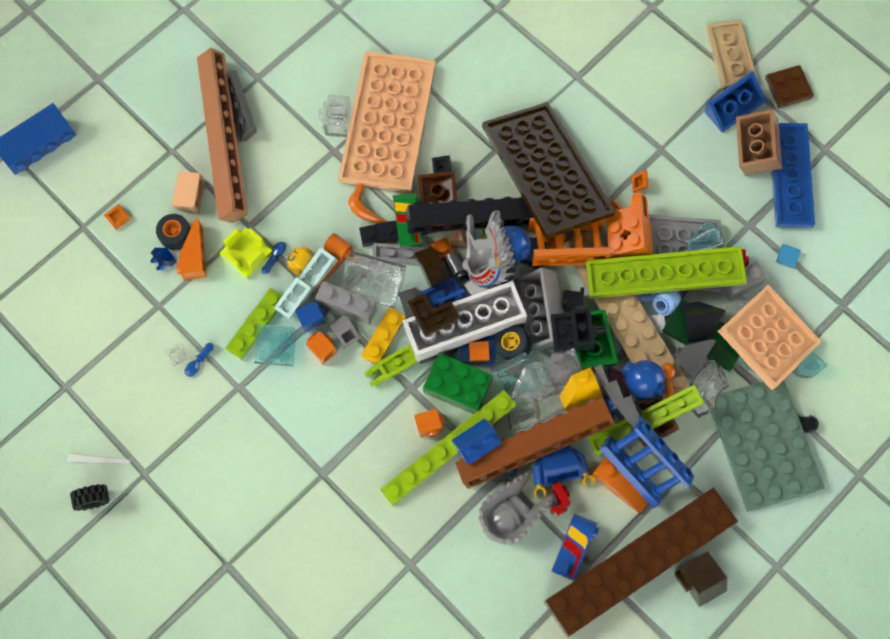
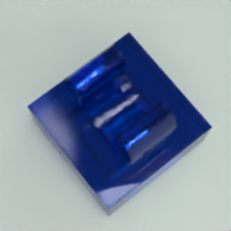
(163, 257)

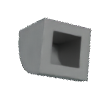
(344, 331)

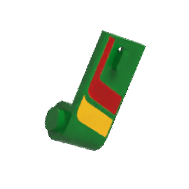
(400, 205)

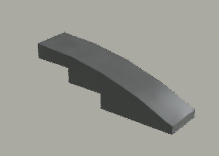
(626, 405)

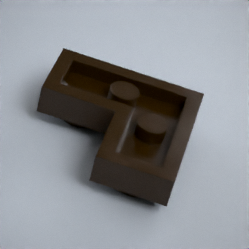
(431, 319)

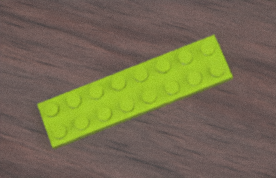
(665, 272)

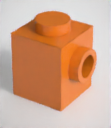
(321, 346)
(429, 423)

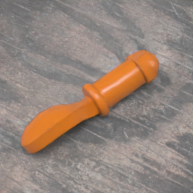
(669, 372)

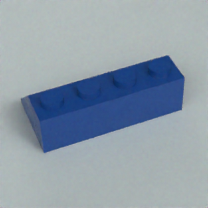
(34, 138)

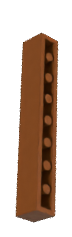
(537, 442)

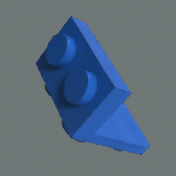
(444, 293)

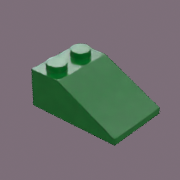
(604, 349)

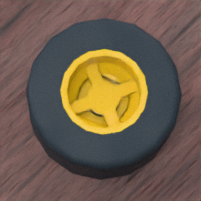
(506, 342)

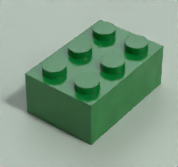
(457, 383)

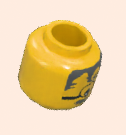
(299, 259)

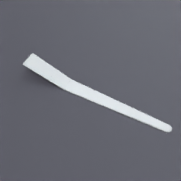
(89, 459)

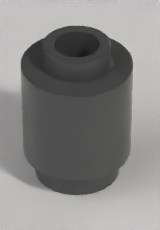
(453, 263)

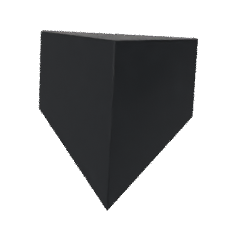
(699, 319)

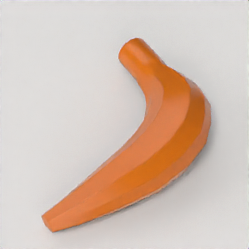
(359, 209)

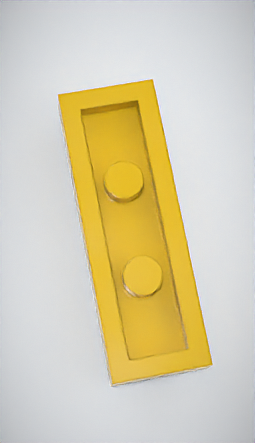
(383, 336)

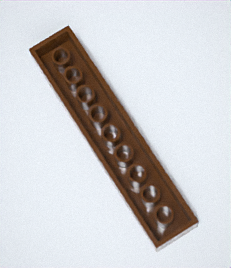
(640, 562)

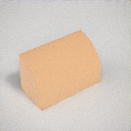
(188, 192)

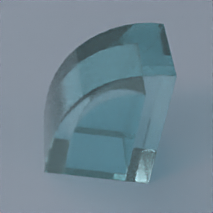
(810, 366)

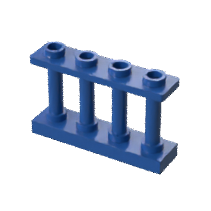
(634, 474)

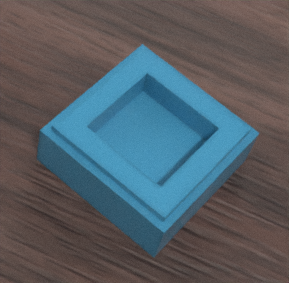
(788, 256)

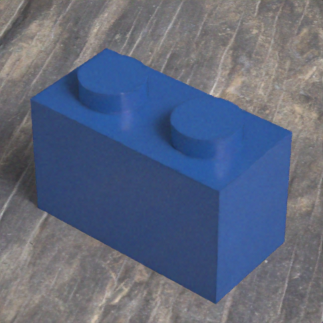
(476, 441)

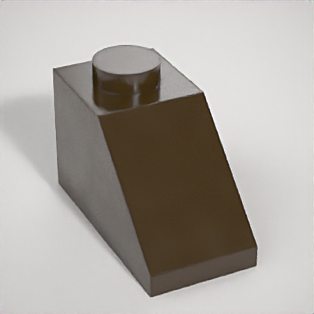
(431, 266)

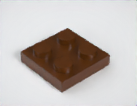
(789, 86)

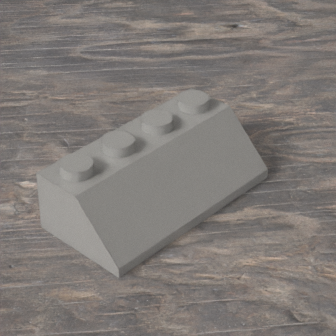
(540, 298)

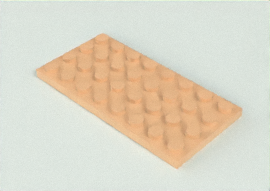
(387, 122)

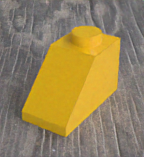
(580, 389)

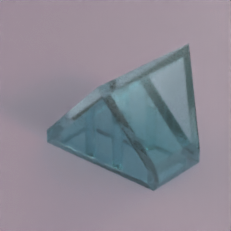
(707, 237)

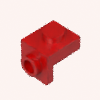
(562, 495)

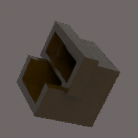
(702, 578)

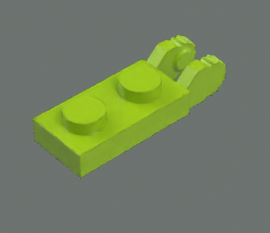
(392, 365)

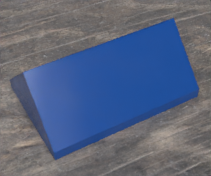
(735, 101)

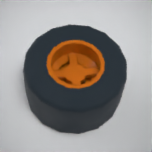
(167, 229)

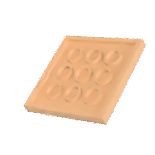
(769, 337)

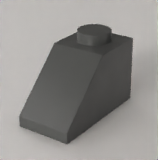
(693, 355)

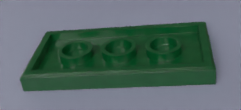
(721, 350)

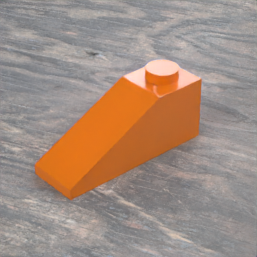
(192, 255)
(615, 482)

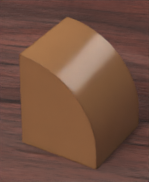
(458, 239)

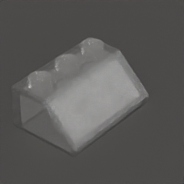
(373, 278)

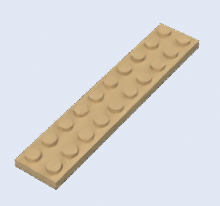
(632, 325)

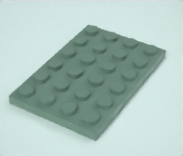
(765, 445)

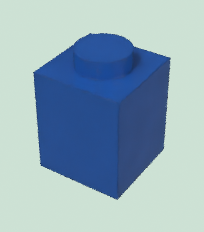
(311, 316)

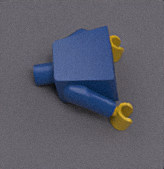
(560, 467)

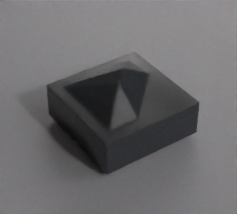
(441, 164)

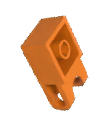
(630, 228)

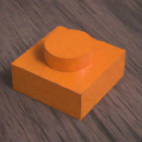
(442, 248)

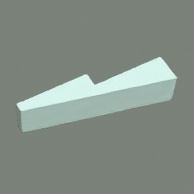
(306, 283)

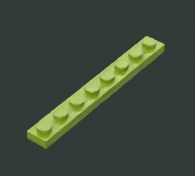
(444, 450)

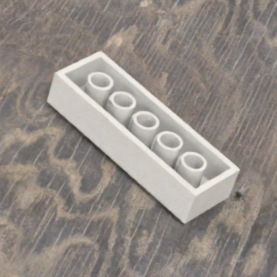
(479, 317)

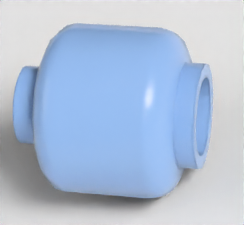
(666, 302)

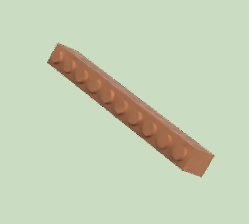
(221, 136)

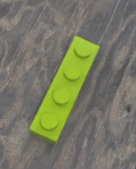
(246, 335)

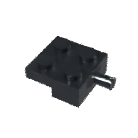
(574, 331)

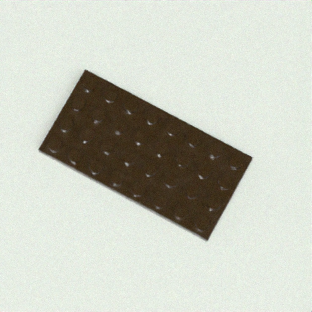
(547, 170)

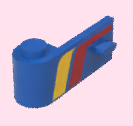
(574, 546)

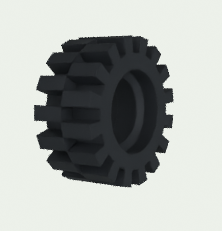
(89, 497)

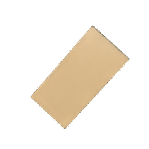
(730, 51)

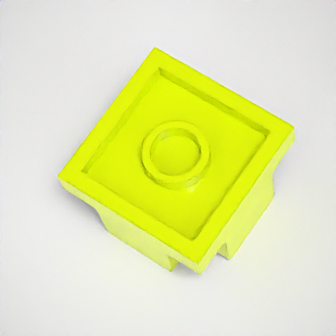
(245, 251)

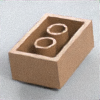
(758, 142)

